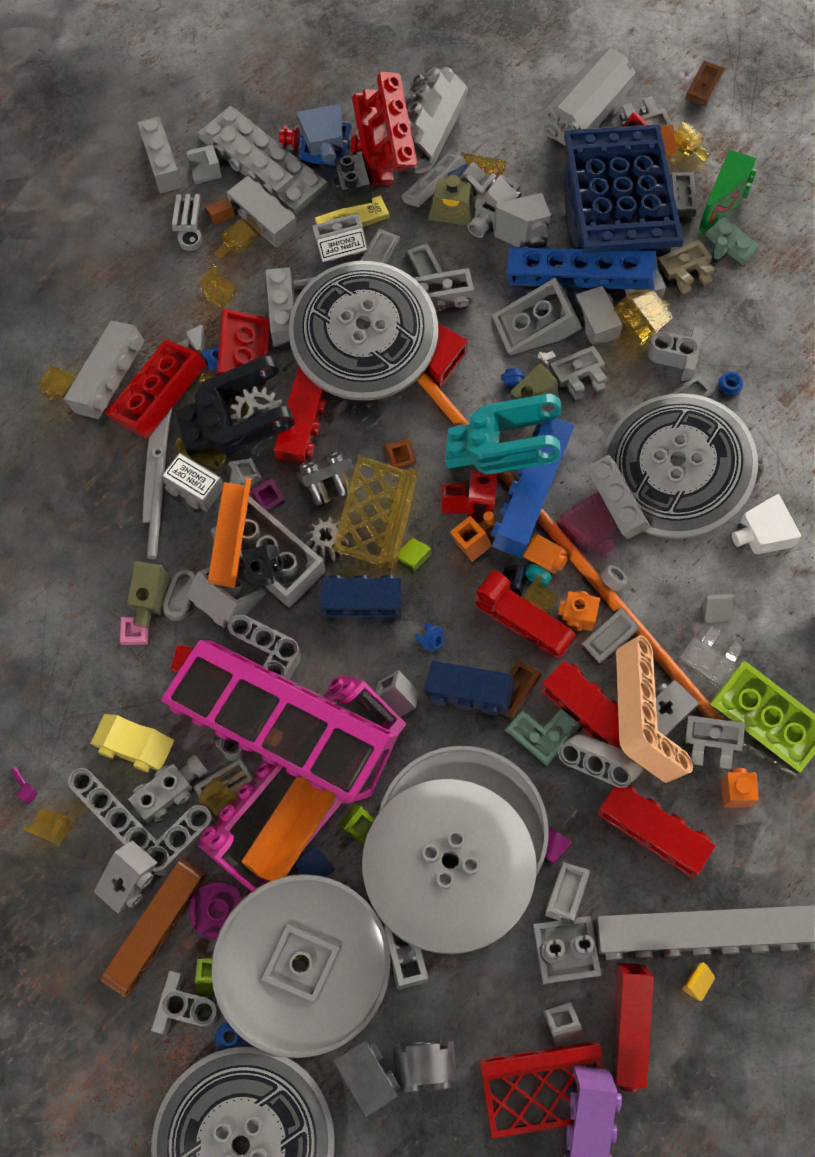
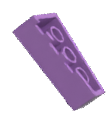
(593, 1113)

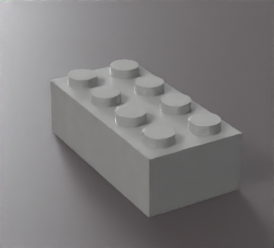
(300, 563)

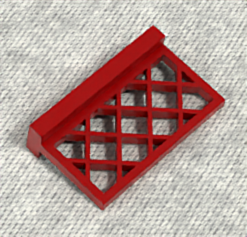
(534, 1062)

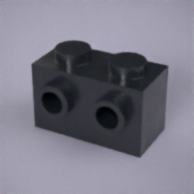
(352, 181)

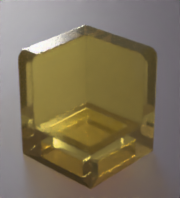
(216, 288)
(56, 382)
(540, 596)
(49, 826)

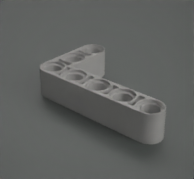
(271, 652)
(133, 828)

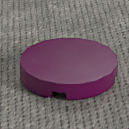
(212, 906)

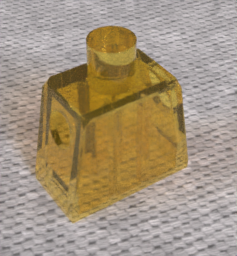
(644, 314)

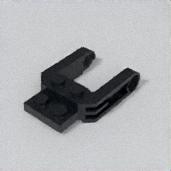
(208, 419)

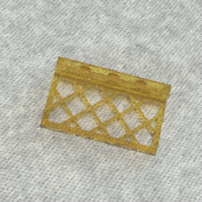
(395, 523)

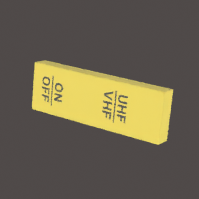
(368, 213)

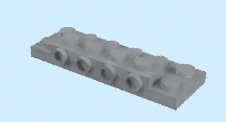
(263, 160)

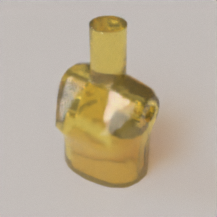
(690, 140)
(235, 238)

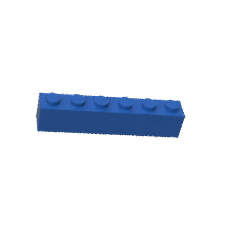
(529, 494)

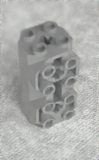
(590, 95)
(432, 111)

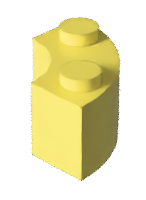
(132, 742)

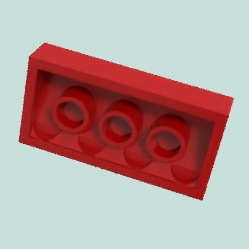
(156, 388)

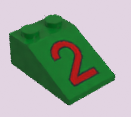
(729, 188)

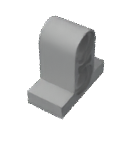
(673, 348)
(191, 1007)

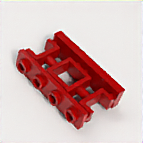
(382, 152)

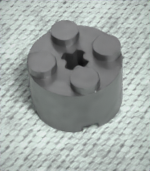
(424, 1064)

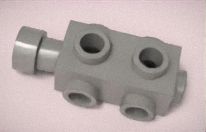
(485, 213)
(163, 796)

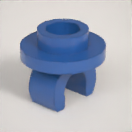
(432, 638)

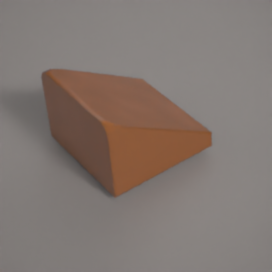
(220, 211)
(400, 453)

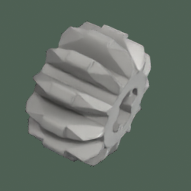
(324, 530)

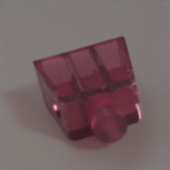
(590, 526)

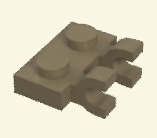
(684, 260)

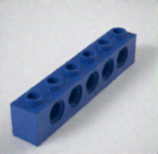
(591, 276)

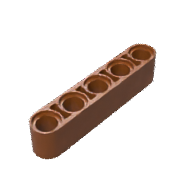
(153, 928)

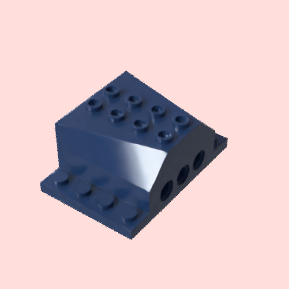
(620, 190)

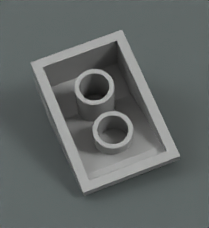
(537, 319)

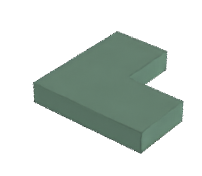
(546, 740)

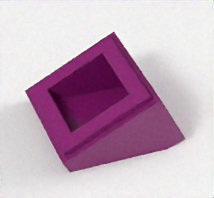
(266, 494)
(556, 846)

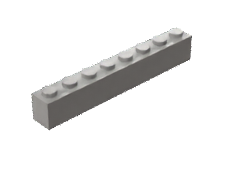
(705, 932)

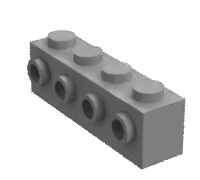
(448, 288)
(104, 369)

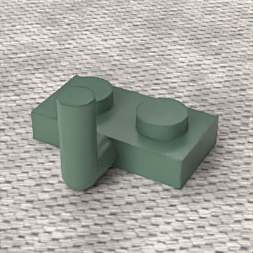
(731, 241)

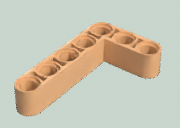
(638, 714)

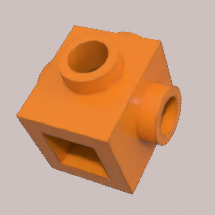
(579, 610)

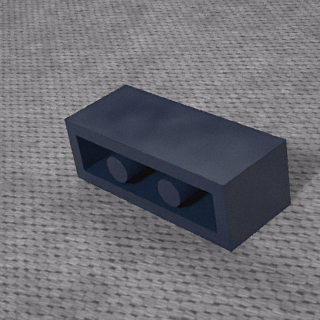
(361, 596)
(469, 687)

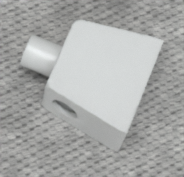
(767, 527)

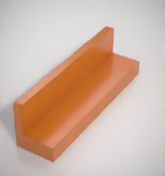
(229, 534)
(288, 830)

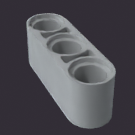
(588, 759)

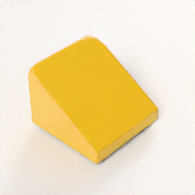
(699, 981)

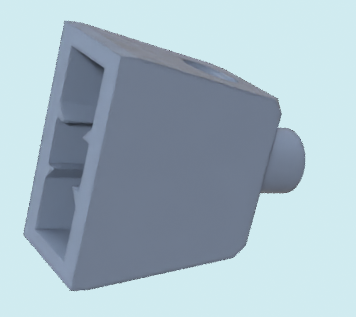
(322, 130)

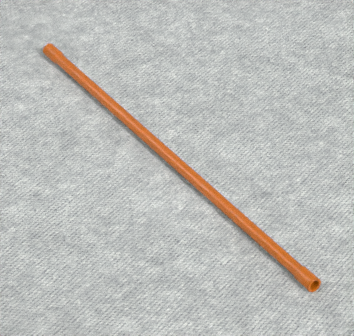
(583, 565)

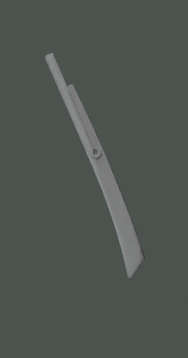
(153, 481)

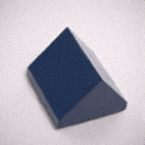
(516, 576)

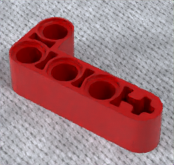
(522, 616)

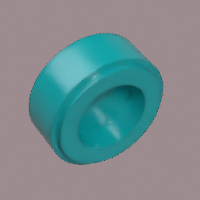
(535, 570)

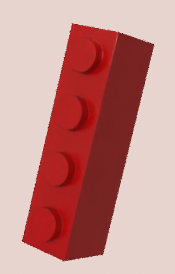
(307, 404)
(584, 702)
(657, 830)

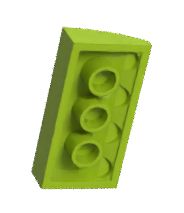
(768, 714)

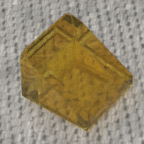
(216, 796)

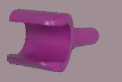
(26, 792)

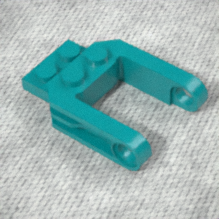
(479, 440)

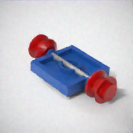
(295, 138)

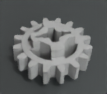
(251, 403)

